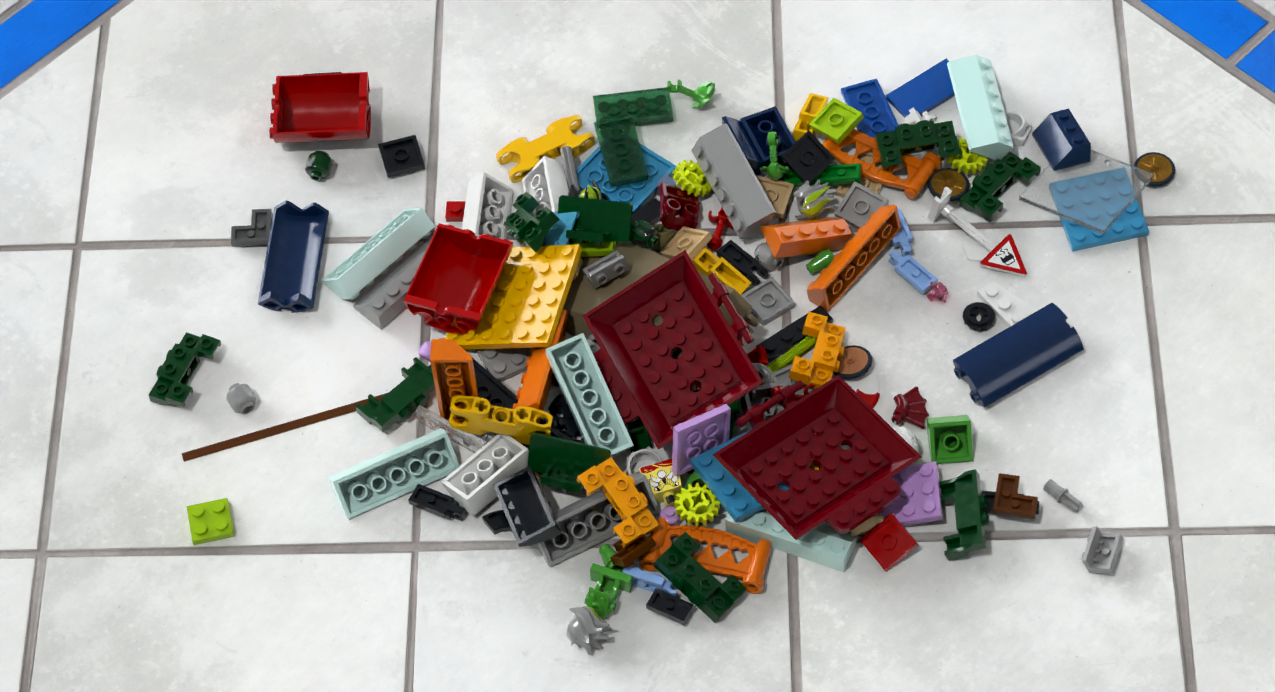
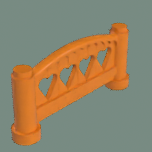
(917, 169)
(749, 569)

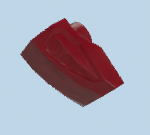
(678, 208)

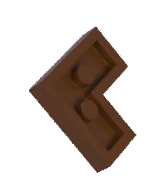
(1011, 503)
(626, 556)

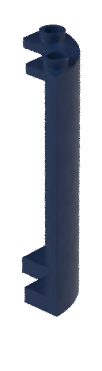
(293, 257)
(1017, 355)

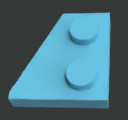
(557, 232)

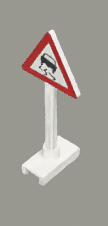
(1002, 257)

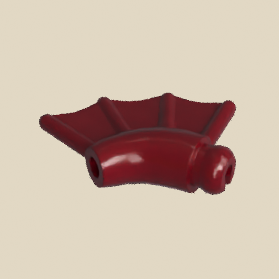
(910, 408)

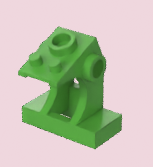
(607, 589)

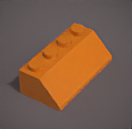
(806, 236)

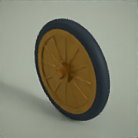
(1157, 164)
(952, 179)

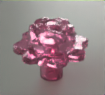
(938, 292)

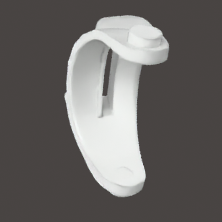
(1021, 134)
(643, 454)

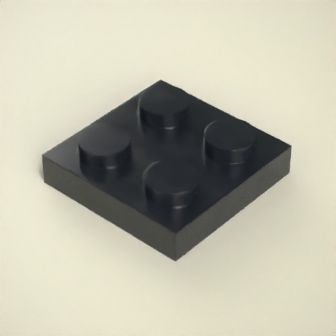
(401, 156)
(807, 157)

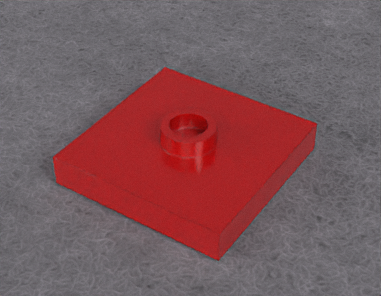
(889, 542)

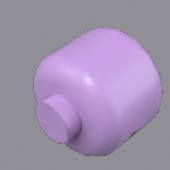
(425, 350)
(670, 514)

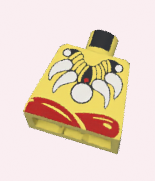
(662, 481)

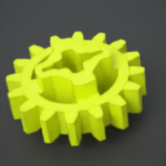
(968, 160)
(691, 178)
(696, 503)

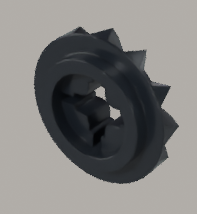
(985, 311)

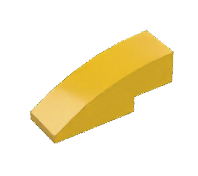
(809, 111)
(708, 263)

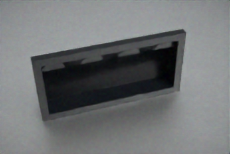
(526, 508)

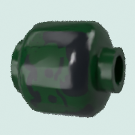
(318, 165)
(644, 234)

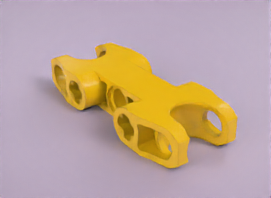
(558, 135)
(484, 417)

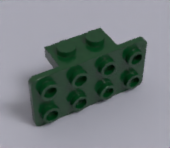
(598, 219)
(563, 460)

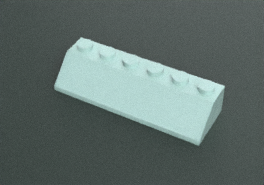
(980, 106)
(379, 253)
(588, 395)
(394, 473)
(819, 545)

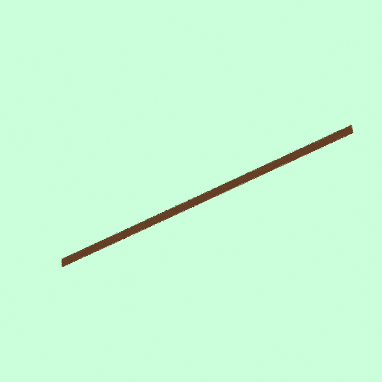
(274, 430)

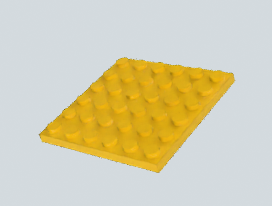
(525, 300)

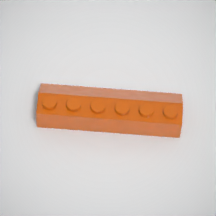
(855, 257)
(539, 373)
(452, 375)

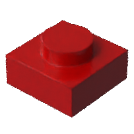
(455, 211)
(758, 355)

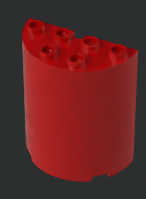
(321, 108)
(457, 278)

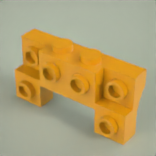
(825, 354)
(623, 497)

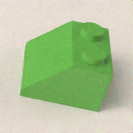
(950, 439)

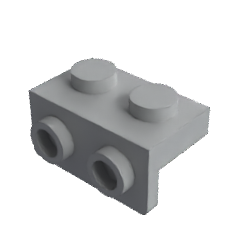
(606, 269)
(1102, 551)

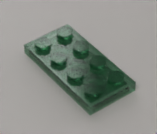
(645, 106)
(621, 151)

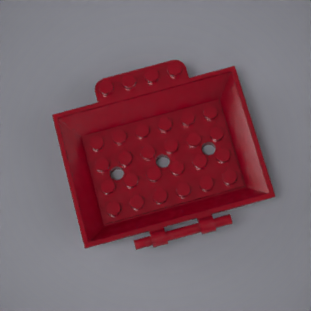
(639, 355)
(810, 432)

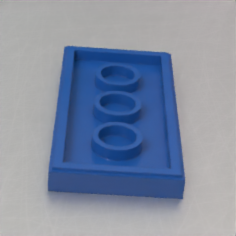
(923, 91)
(871, 101)

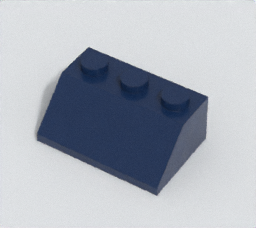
(759, 125)
(1062, 140)
(745, 144)

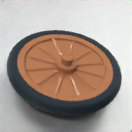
(854, 362)

